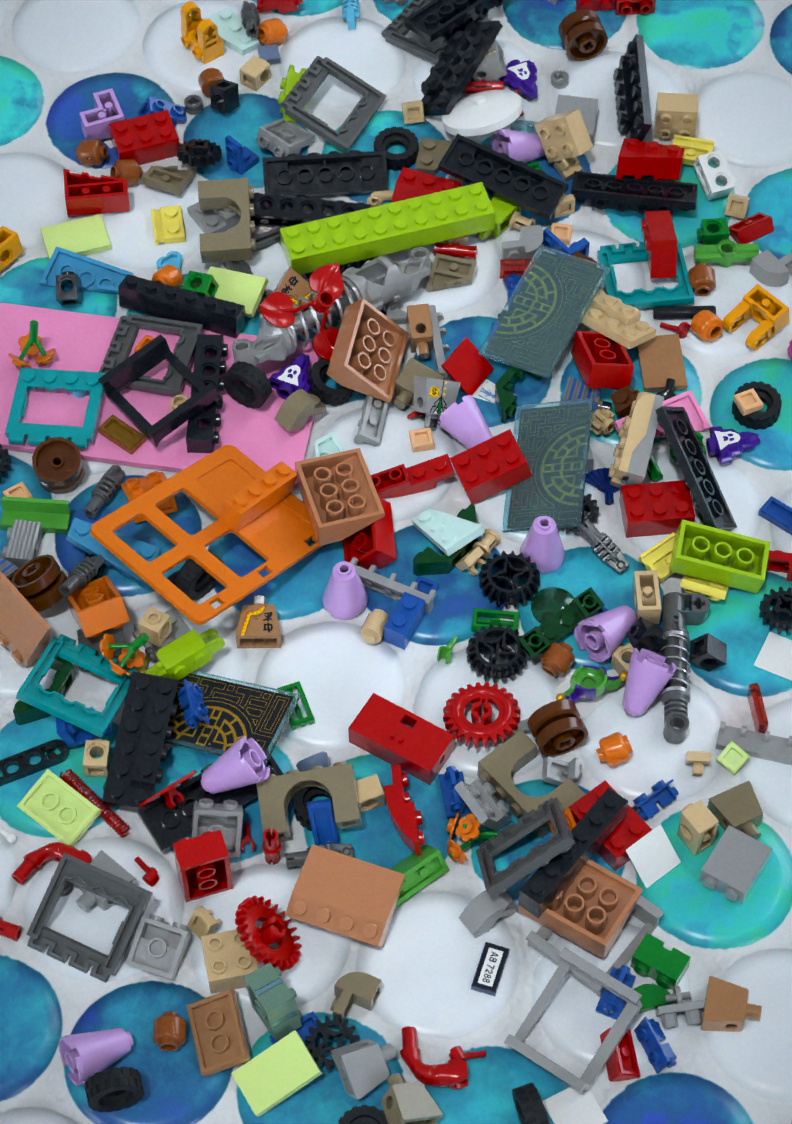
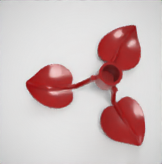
(279, 309)

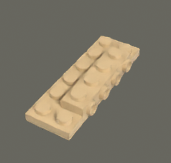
(617, 321)

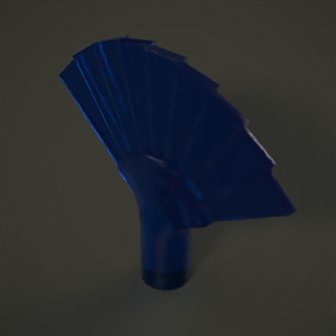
(600, 479)

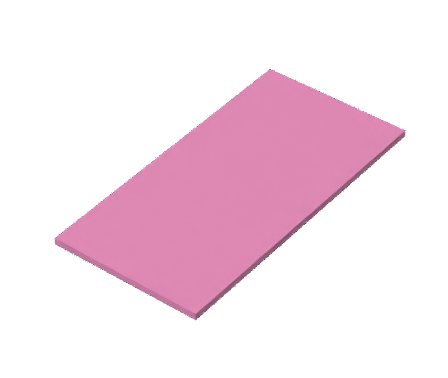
(82, 344)

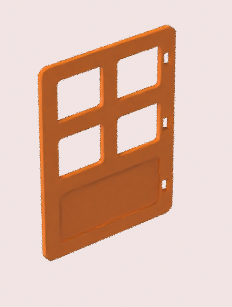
(275, 535)

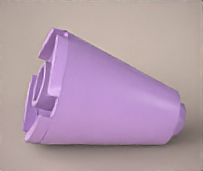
(518, 145)
(465, 422)
(544, 545)
(344, 592)
(604, 632)
(645, 680)
(236, 767)
(93, 1052)

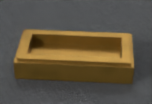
(122, 434)

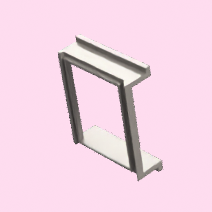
(643, 910)
(613, 1038)

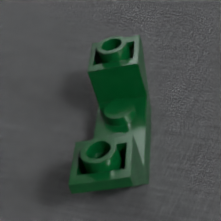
(505, 400)
(432, 563)
(561, 623)
(61, 683)

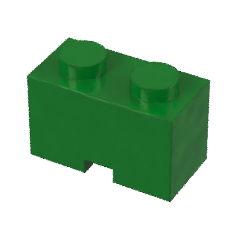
(659, 963)

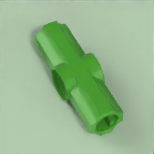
(725, 253)

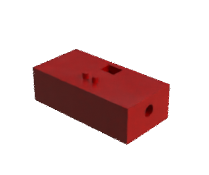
(401, 738)

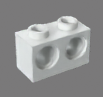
(709, 176)

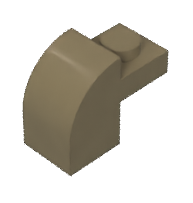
(297, 409)
(355, 989)

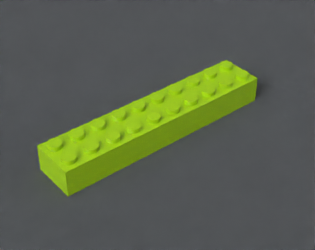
(388, 228)

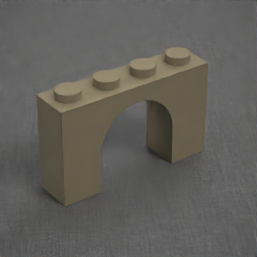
(234, 243)
(502, 765)
(337, 780)

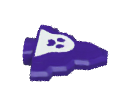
(522, 77)
(292, 377)
(729, 444)

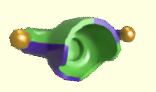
(590, 683)

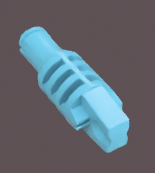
(350, 12)

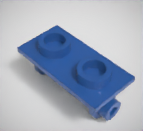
(191, 698)
(661, 793)
(452, 800)
(609, 1003)
(650, 1036)

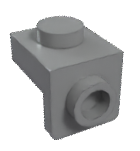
(558, 771)

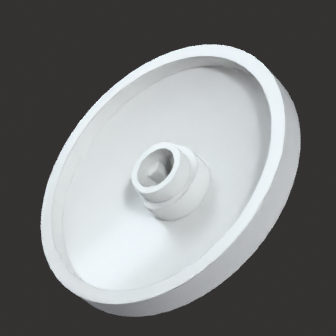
(483, 113)

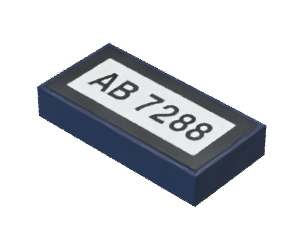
(490, 969)

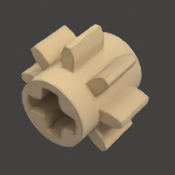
(602, 422)

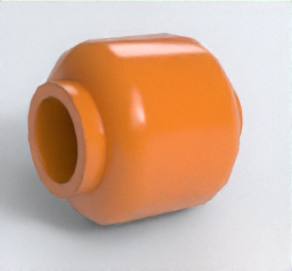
(272, 32)
(168, 275)
(706, 325)
(614, 749)

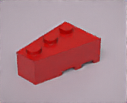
(660, 243)

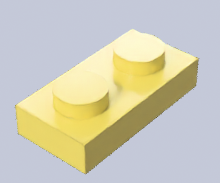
(712, 590)

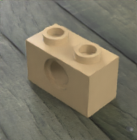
(647, 595)
(697, 827)

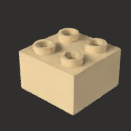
(675, 115)
(563, 135)
(226, 961)

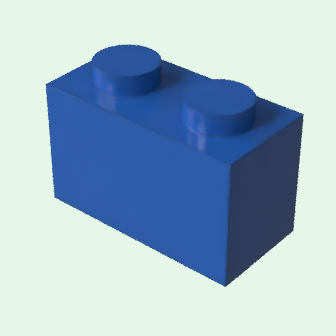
(404, 620)

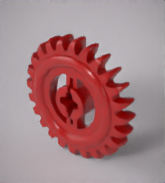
(486, 729)
(270, 932)

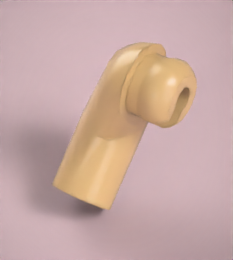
(378, 197)

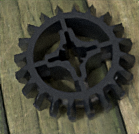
(506, 590)
(489, 643)

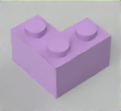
(107, 111)

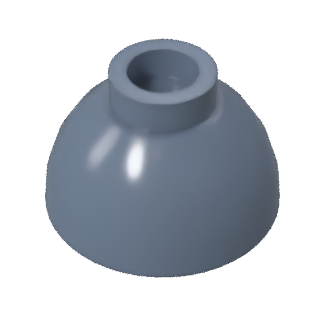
(318, 759)

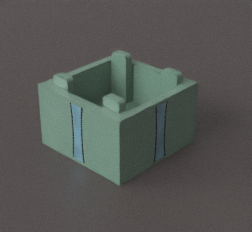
(273, 1001)

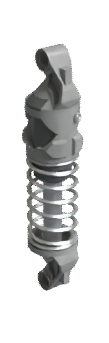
(376, 281)

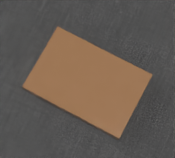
(660, 360)
(218, 1032)

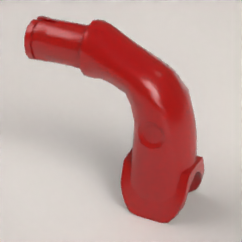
(37, 858)
(451, 1074)

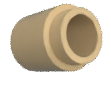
(373, 627)

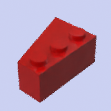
(649, 159)
(94, 194)

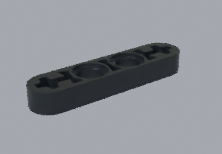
(25, 768)

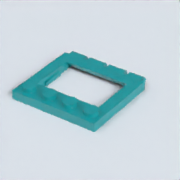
(640, 298)
(52, 380)
(75, 712)

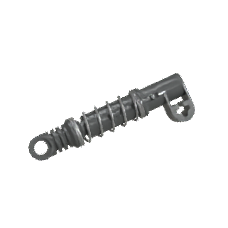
(675, 693)

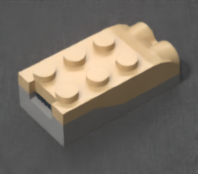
(635, 441)

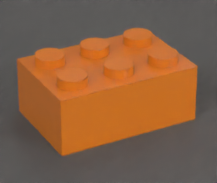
(97, 607)

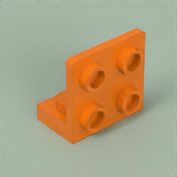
(137, 486)

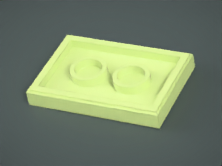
(78, 236)
(239, 288)
(59, 808)
(276, 1073)

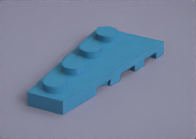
(94, 274)
(80, 536)

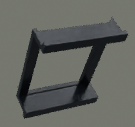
(137, 366)

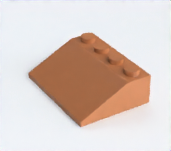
(367, 351)
(338, 494)
(21, 625)
(345, 895)
(591, 908)

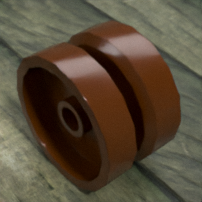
(583, 35)
(58, 465)
(39, 582)
(557, 728)

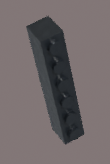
(181, 305)
(588, 837)

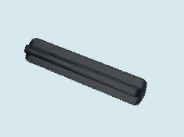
(679, 312)

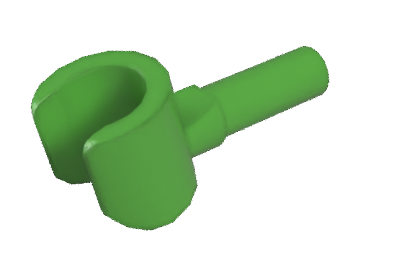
(446, 651)

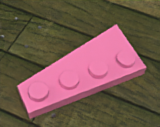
(691, 407)

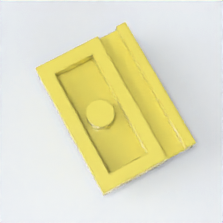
(693, 147)
(168, 225)
(659, 557)

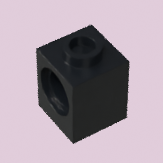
(224, 96)
(73, 296)
(646, 636)
(708, 652)

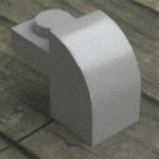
(525, 248)
(770, 270)
(484, 911)

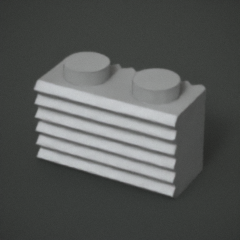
(23, 542)

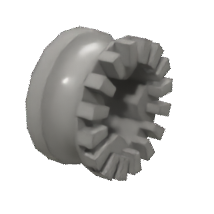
(561, 83)

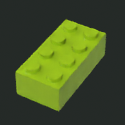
(719, 556)

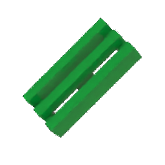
(477, 623)
(301, 721)

